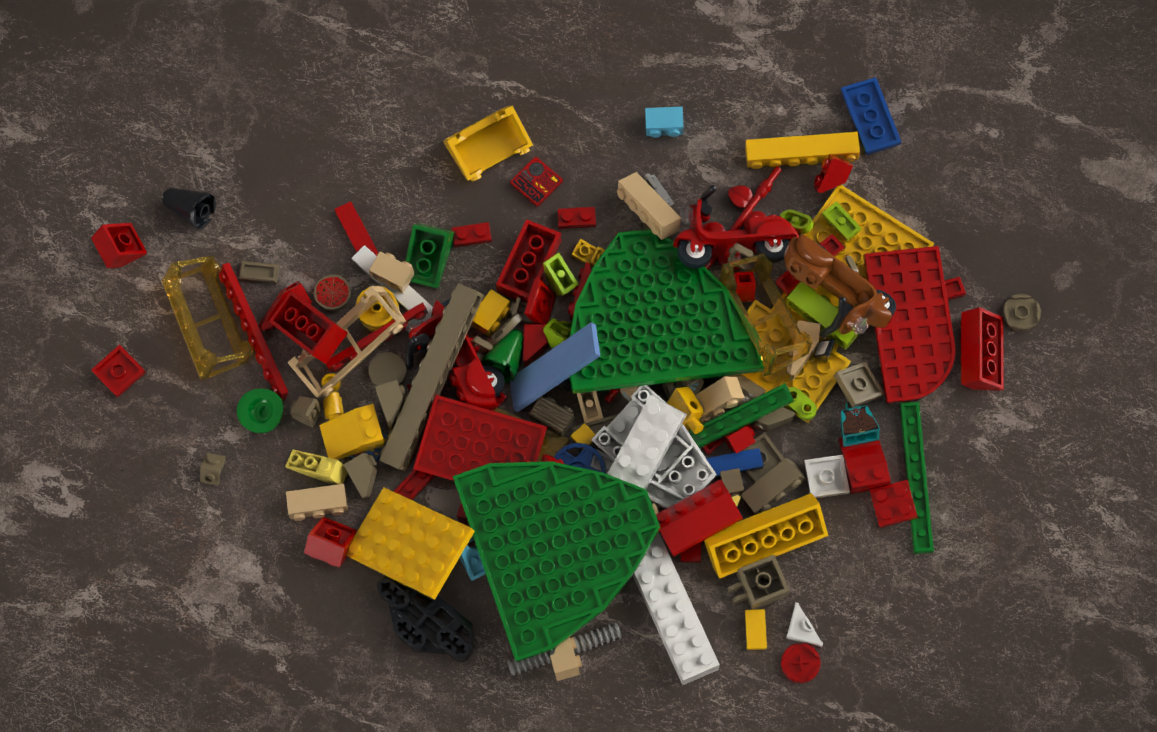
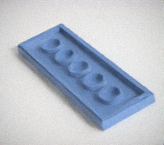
(555, 367)

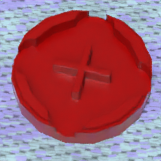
(800, 663)

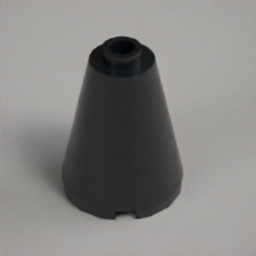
(190, 205)

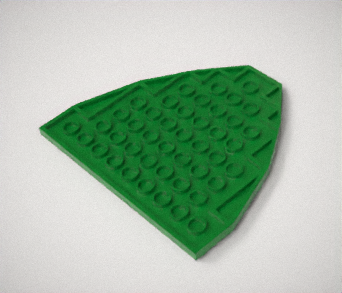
(657, 319)
(554, 544)

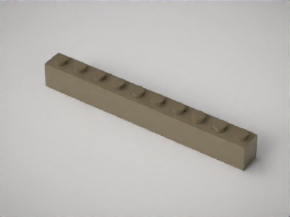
(431, 376)

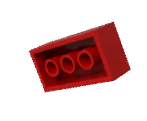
(526, 260)
(308, 327)

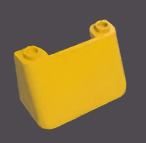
(488, 142)

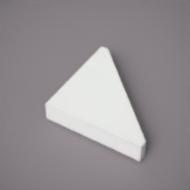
(801, 628)

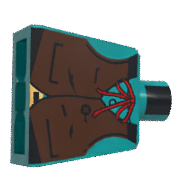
(858, 425)

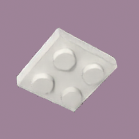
(827, 476)

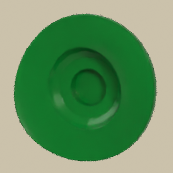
(260, 410)

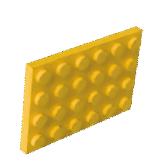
(409, 543)

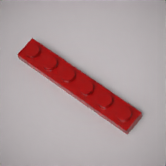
(337, 362)

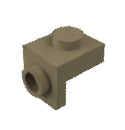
(519, 308)
(211, 468)

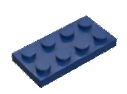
(870, 116)

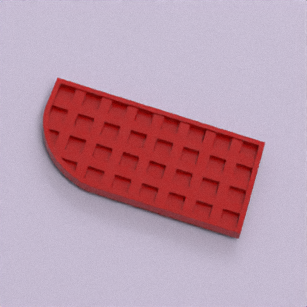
(919, 339)

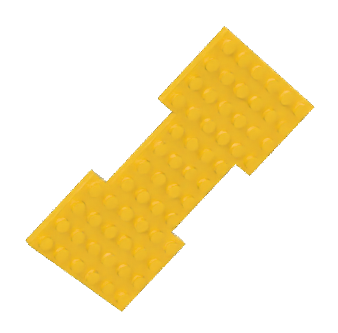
(878, 234)

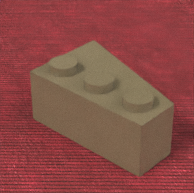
(773, 486)

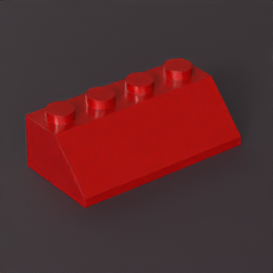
(982, 350)
(697, 517)

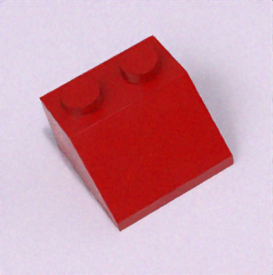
(118, 244)
(329, 541)

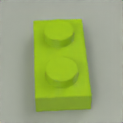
(841, 221)

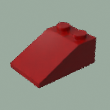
(865, 466)

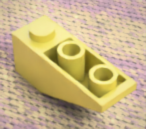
(317, 467)

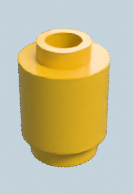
(333, 406)

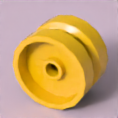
(376, 319)

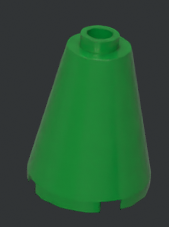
(506, 354)

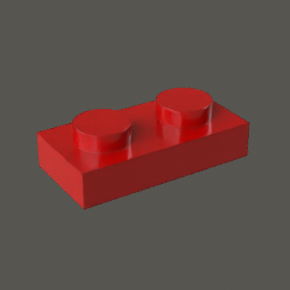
(576, 217)
(471, 234)

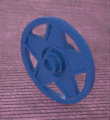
(584, 458)

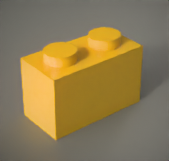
(491, 312)

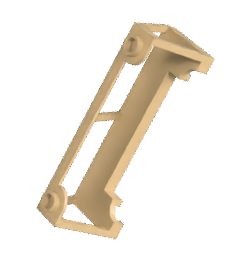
(373, 294)

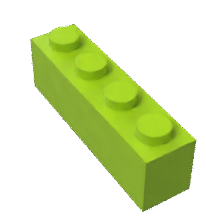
(818, 310)

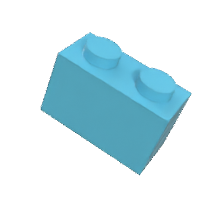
(664, 121)

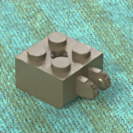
(757, 594)

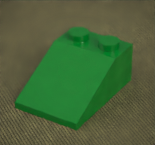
(429, 253)

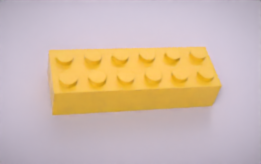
(766, 535)

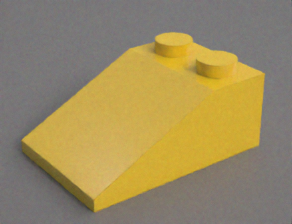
(352, 433)

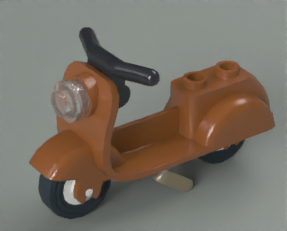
(858, 298)

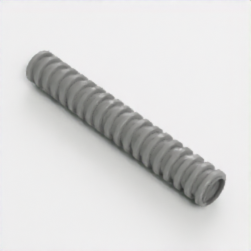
(582, 643)

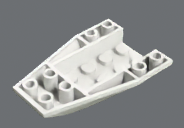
(683, 467)

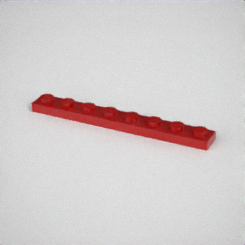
(253, 331)

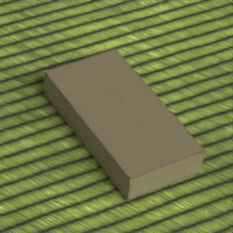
(259, 272)

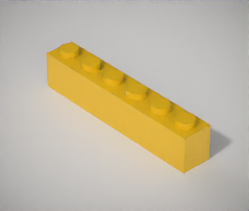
(801, 149)

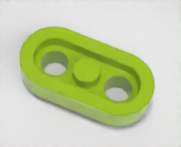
(800, 221)
(800, 402)

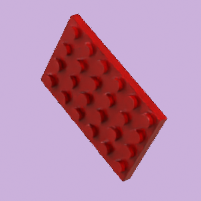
(469, 436)

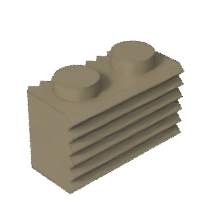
(553, 416)

